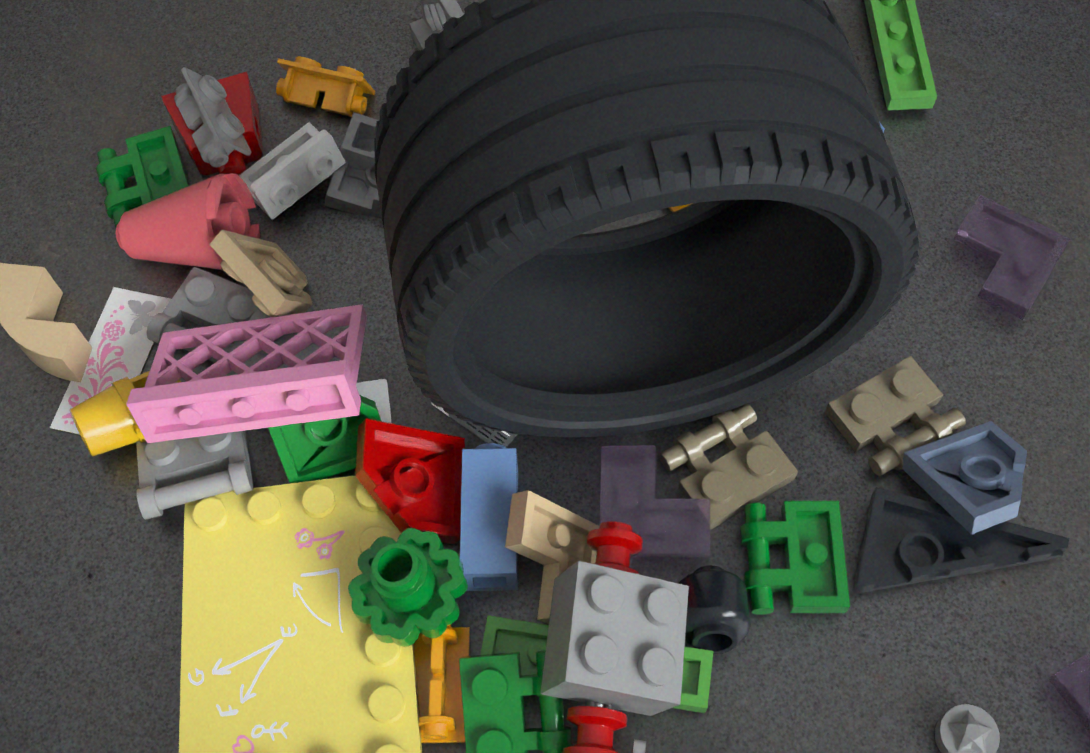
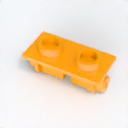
(308, 79)
(440, 685)

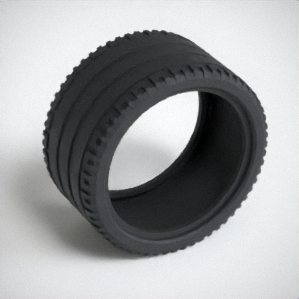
(602, 110)

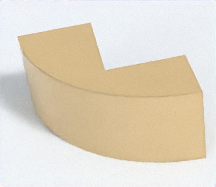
(27, 314)

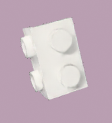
(292, 169)

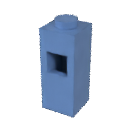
(486, 497)

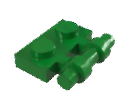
(154, 163)
(813, 557)
(495, 706)

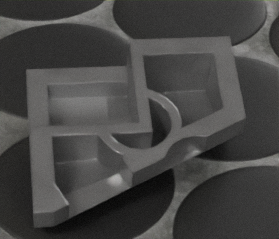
(354, 183)

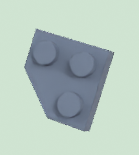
(972, 475)

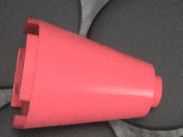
(187, 221)

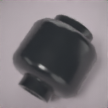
(716, 609)

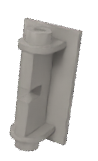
(204, 102)

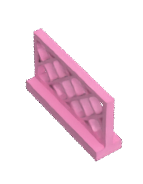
(258, 394)

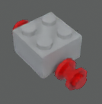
(613, 640)

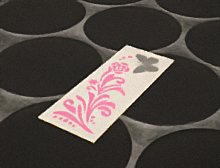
(117, 349)

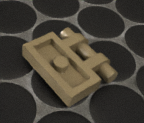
(885, 403)
(737, 478)

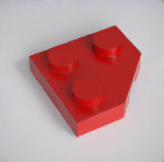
(413, 476)

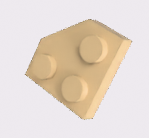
(265, 271)

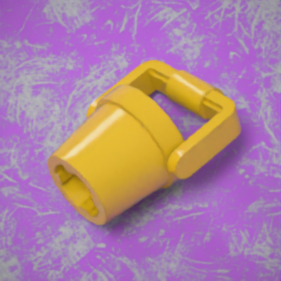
(105, 418)

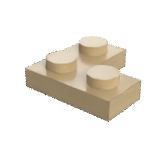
(548, 537)

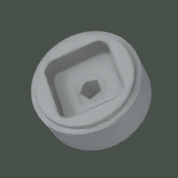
(967, 730)

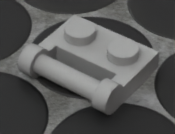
(206, 302)
(191, 470)

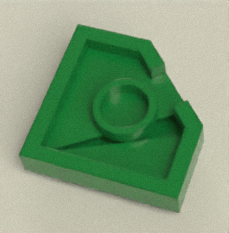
(321, 447)

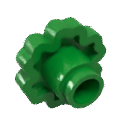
(408, 587)

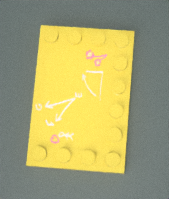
(272, 628)

